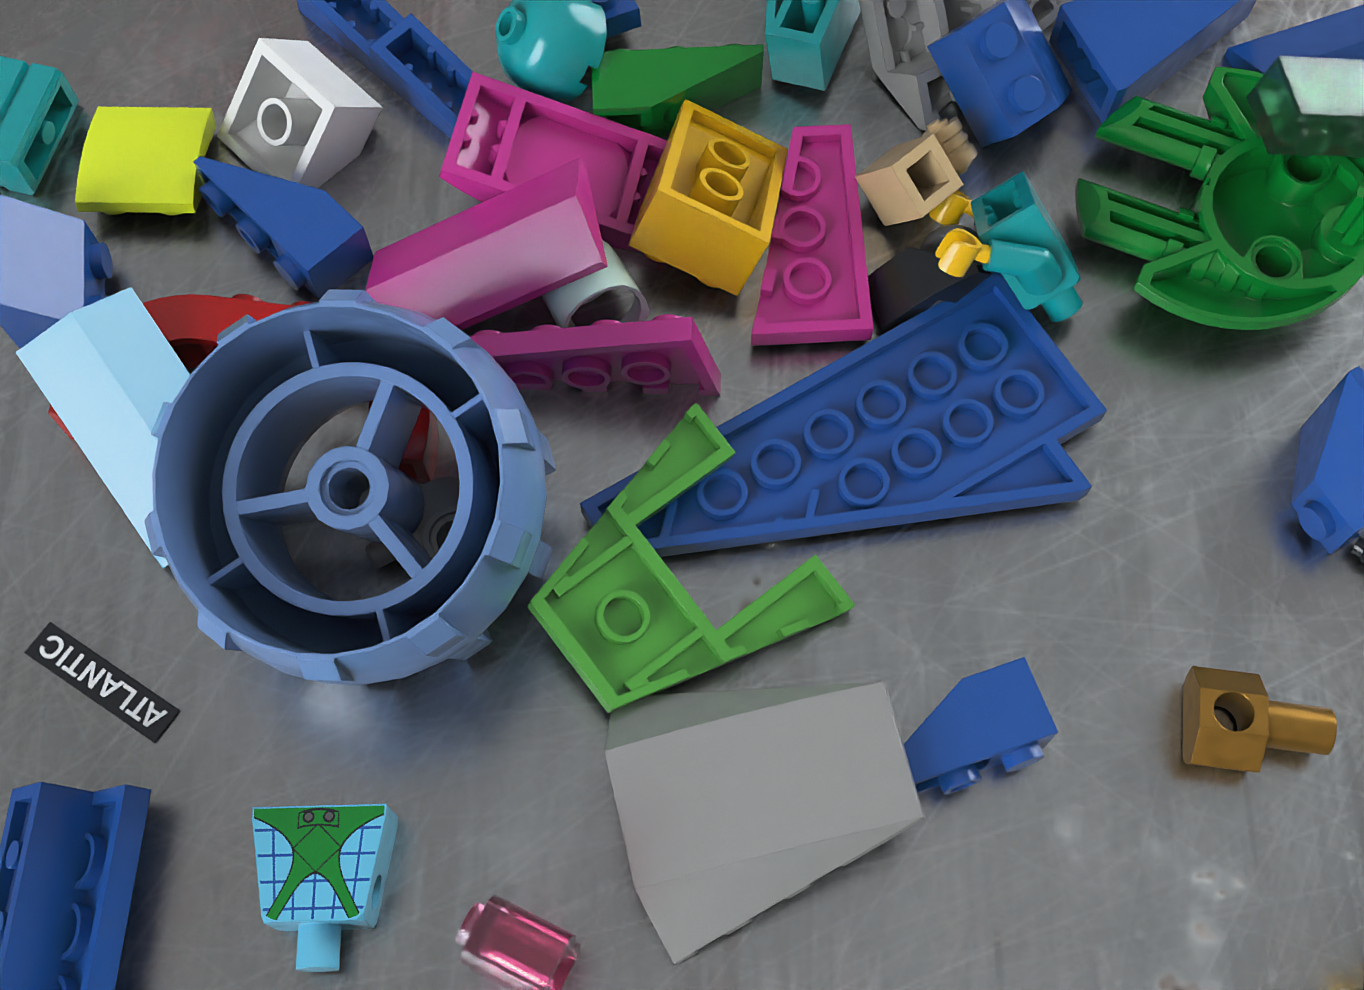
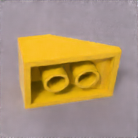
(711, 199)

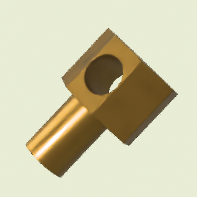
(1258, 720)

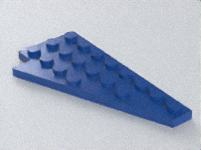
(909, 428)

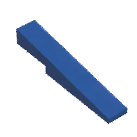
(398, 53)

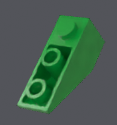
(650, 85)

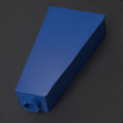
(1136, 44)

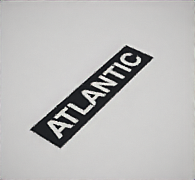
(102, 682)

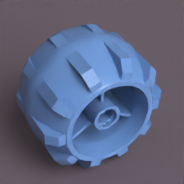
(227, 464)

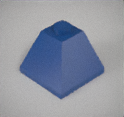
(1331, 467)

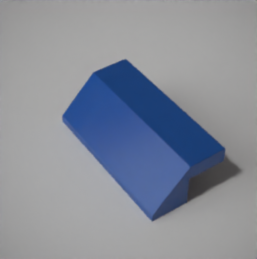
(67, 884)

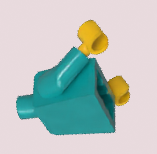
(1016, 242)

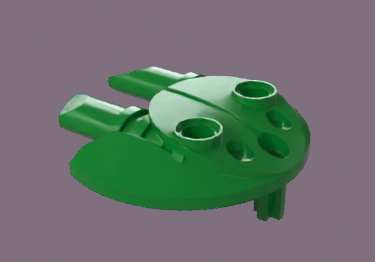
(1250, 216)

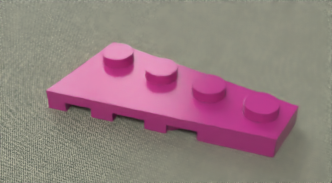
(816, 256)
(608, 351)

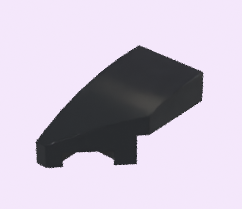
(914, 283)

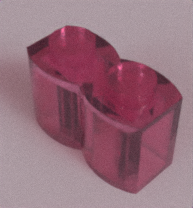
(516, 947)

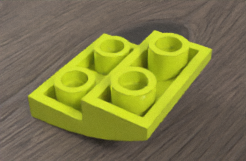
(143, 160)

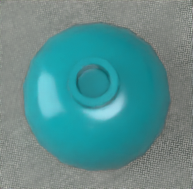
(550, 45)

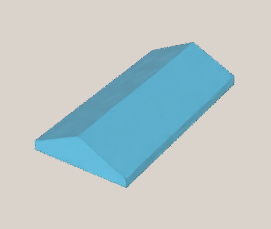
(107, 381)

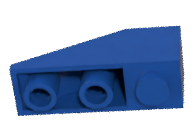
(298, 224)
(981, 724)

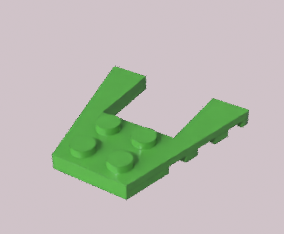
(628, 616)

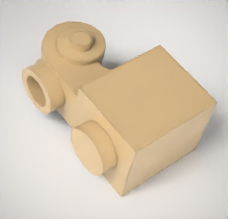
(918, 173)

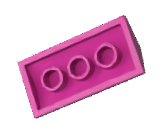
(495, 251)

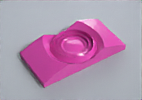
(518, 135)

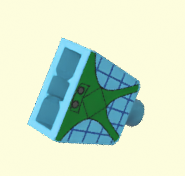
(322, 873)

